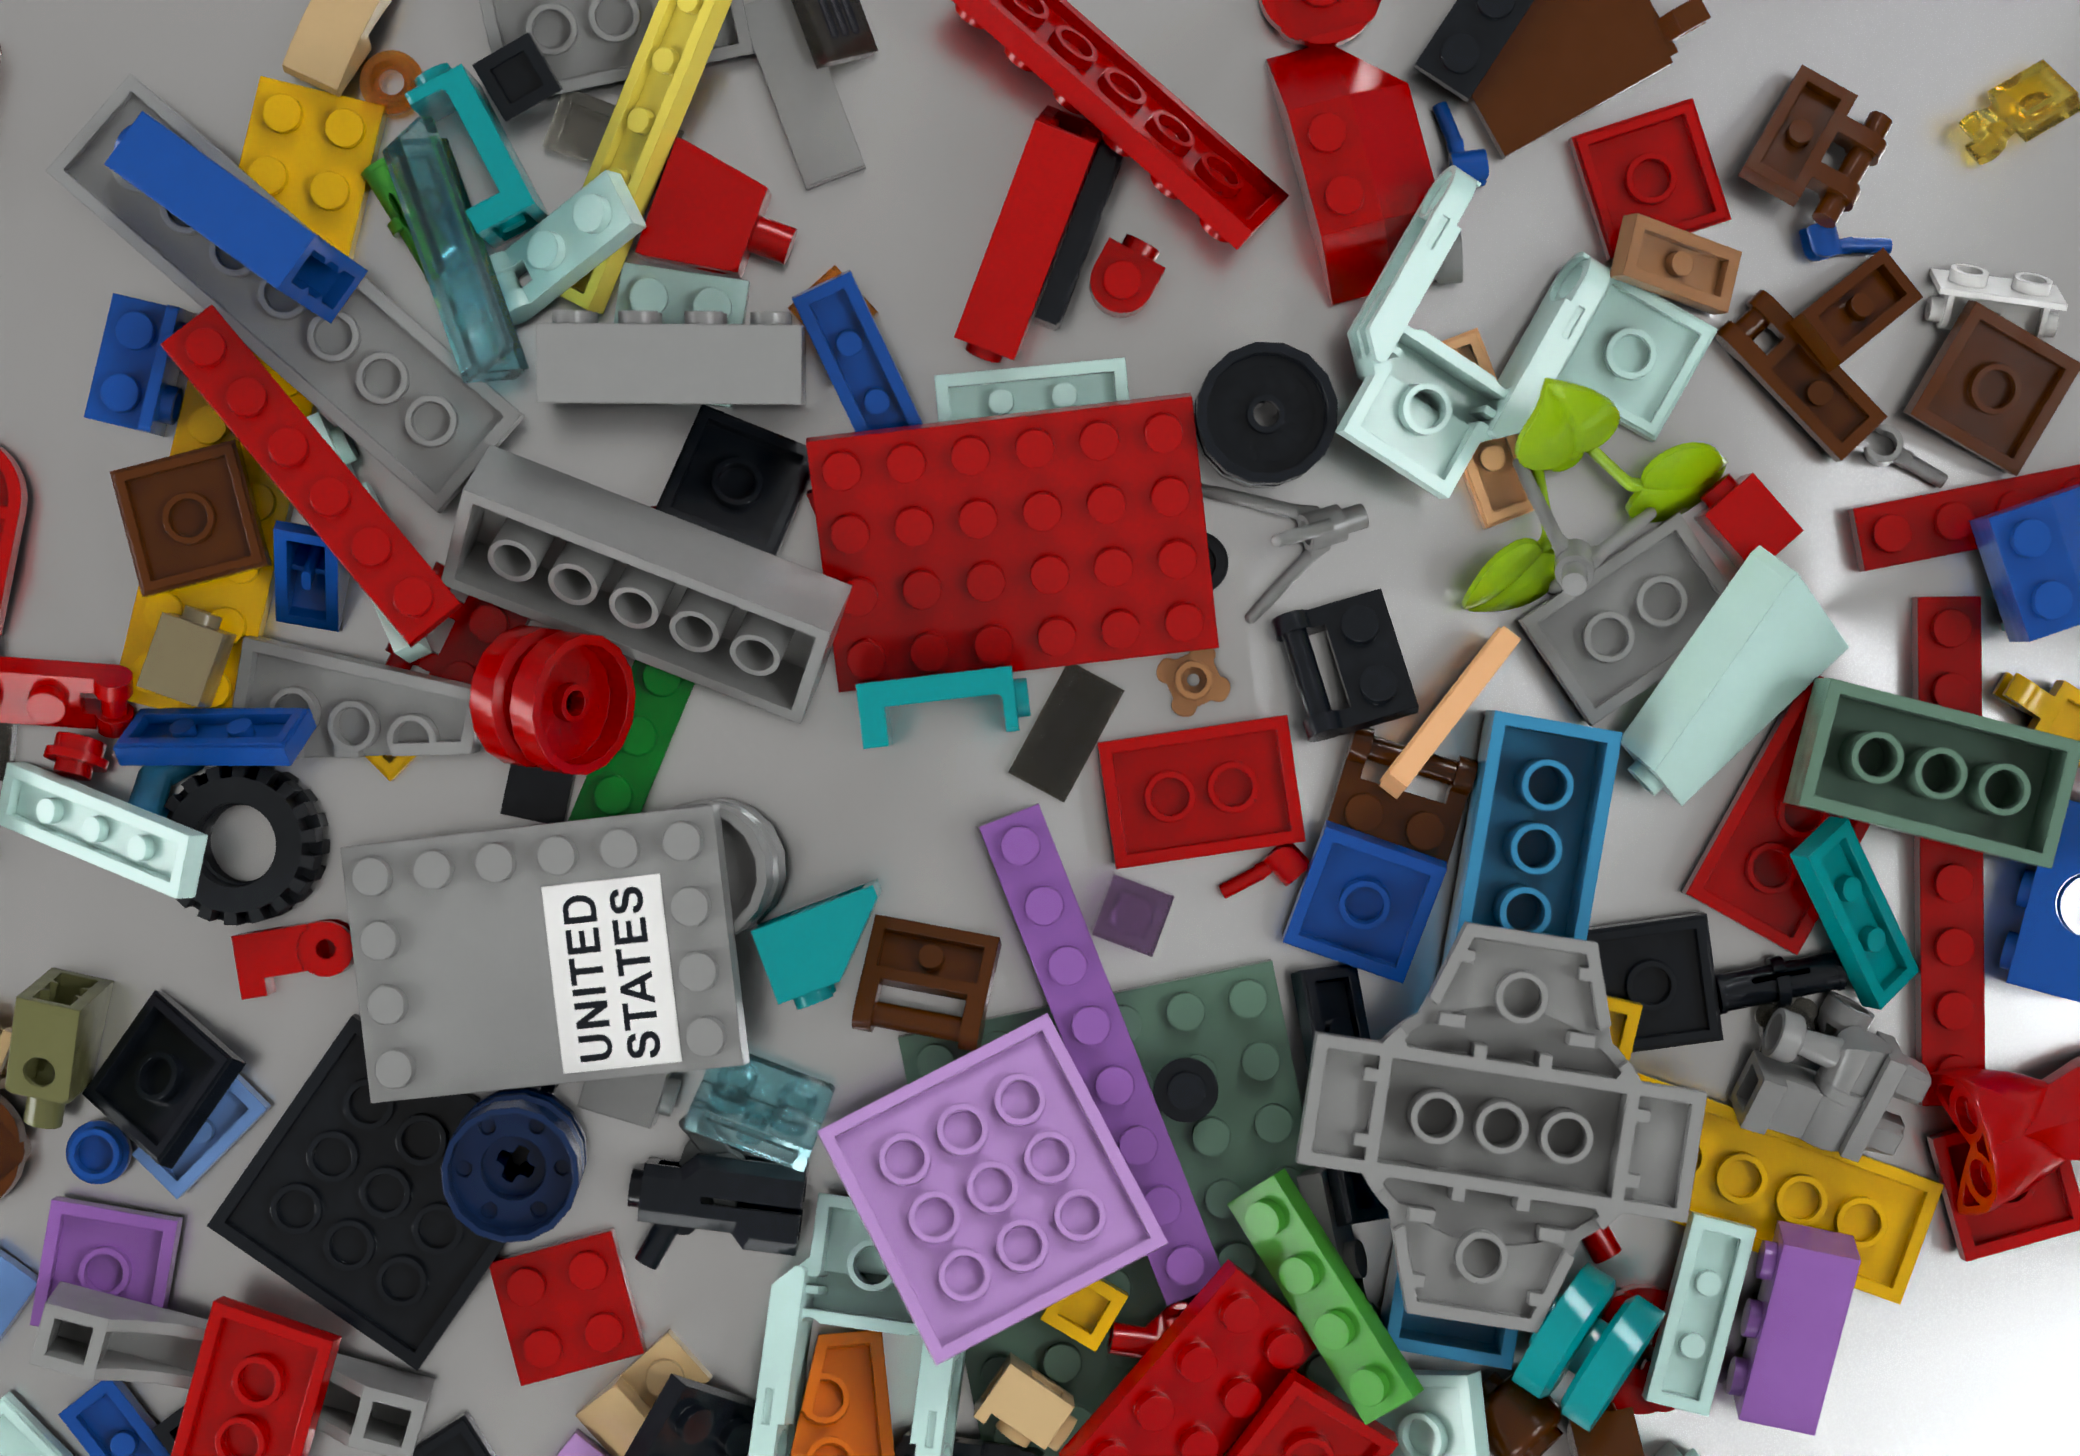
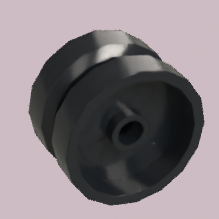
(1249, 379)

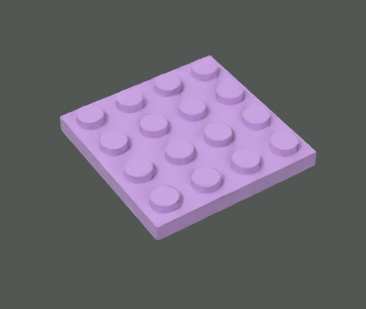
(992, 1188)

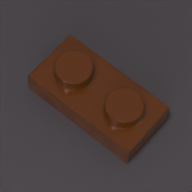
(1856, 309)

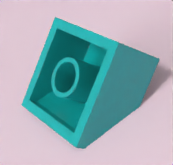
(814, 944)

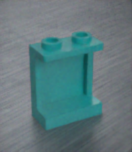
(517, 204)
(877, 697)

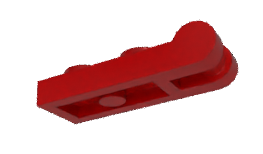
(55, 691)

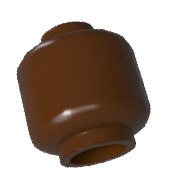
(1518, 1420)

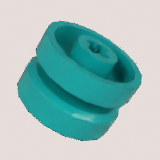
(1584, 1344)

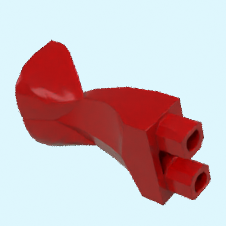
(2014, 1126)

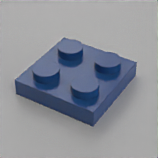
(1364, 901)

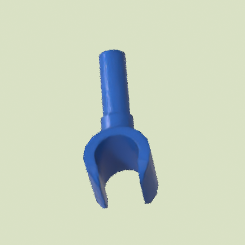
(1471, 161)
(1824, 243)

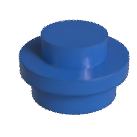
(98, 1152)

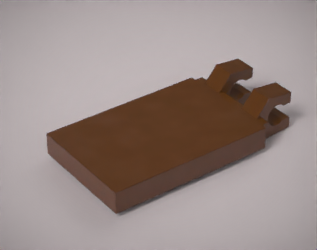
(1572, 60)

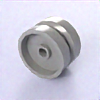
(752, 859)

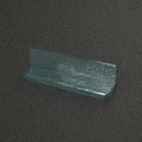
(453, 255)

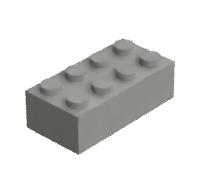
(670, 363)

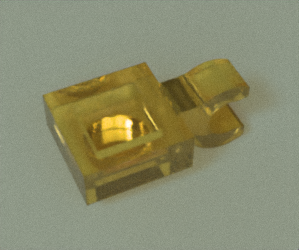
(2021, 105)

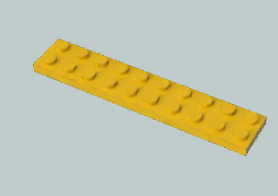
(310, 158)

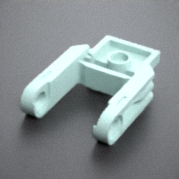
(1420, 399)
(848, 1288)

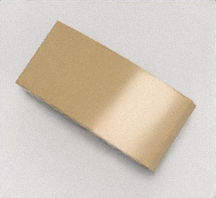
(332, 42)

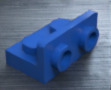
(133, 373)

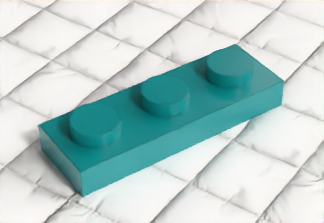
(1854, 912)

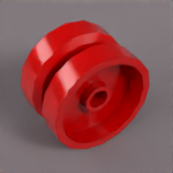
(552, 699)

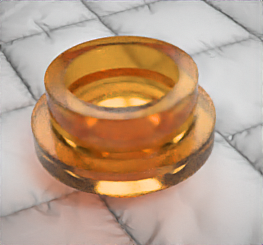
(375, 72)

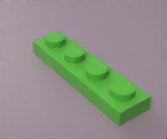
(1325, 1297)

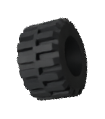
(296, 833)

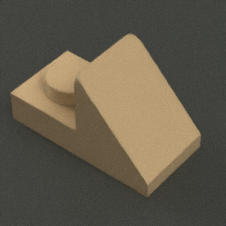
(625, 1402)

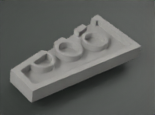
(356, 702)

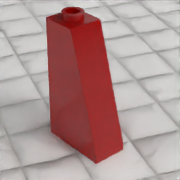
(1028, 234)

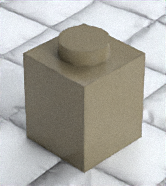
(187, 657)

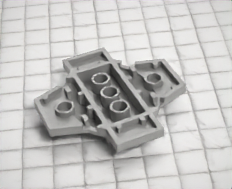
(1500, 1126)

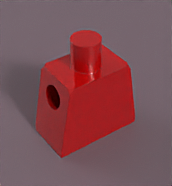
(710, 217)

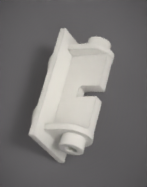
(2022, 300)

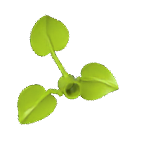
(1554, 438)

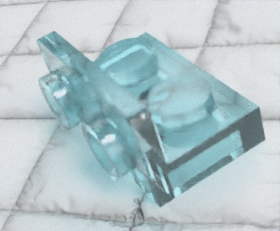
(762, 1110)

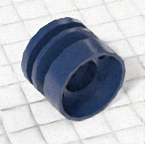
(505, 1200)

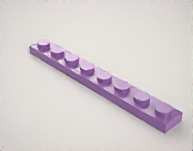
(1099, 1040)

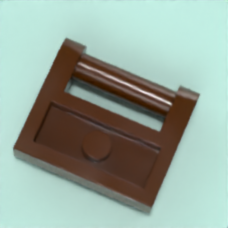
(1410, 819)
(930, 962)

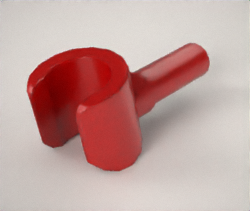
(1283, 860)

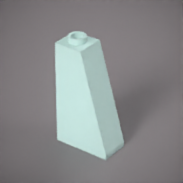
(1731, 678)

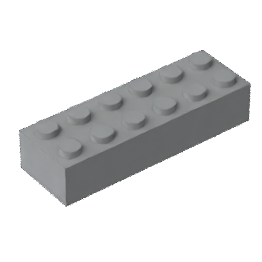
(644, 583)

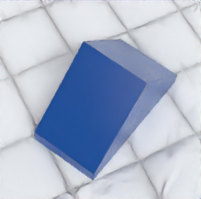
(307, 579)

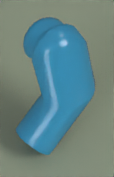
(154, 785)

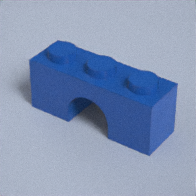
(2046, 949)

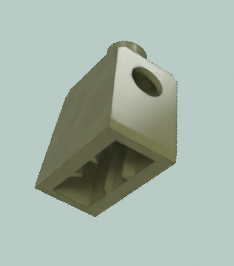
(56, 1042)

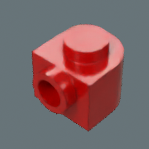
(1125, 276)

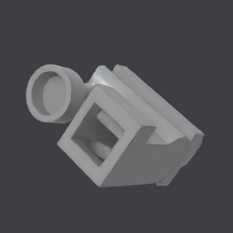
(1840, 1103)

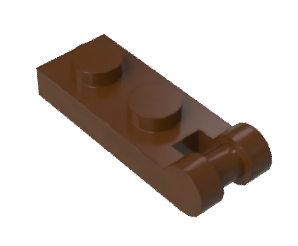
(1821, 401)

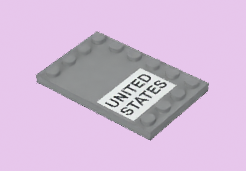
(545, 954)

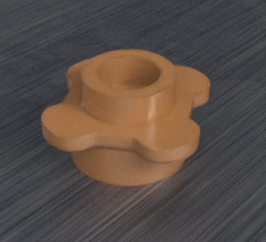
(1187, 697)

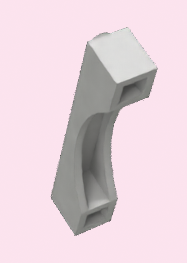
(134, 1341)

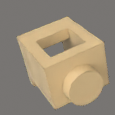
(1027, 1406)

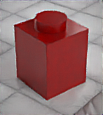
(1745, 515)

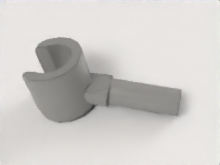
(1904, 458)

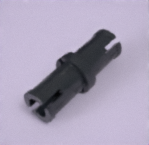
(1780, 981)

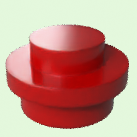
(77, 756)

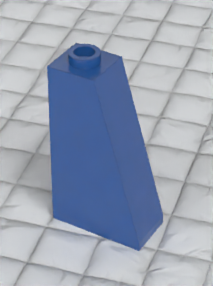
(235, 217)

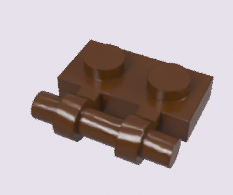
(1798, 137)

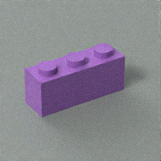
(1793, 1327)

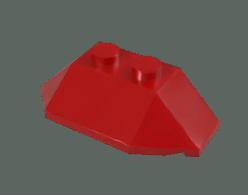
(1353, 158)

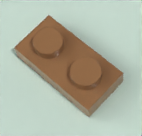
(1675, 264)

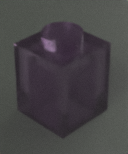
(1132, 913)

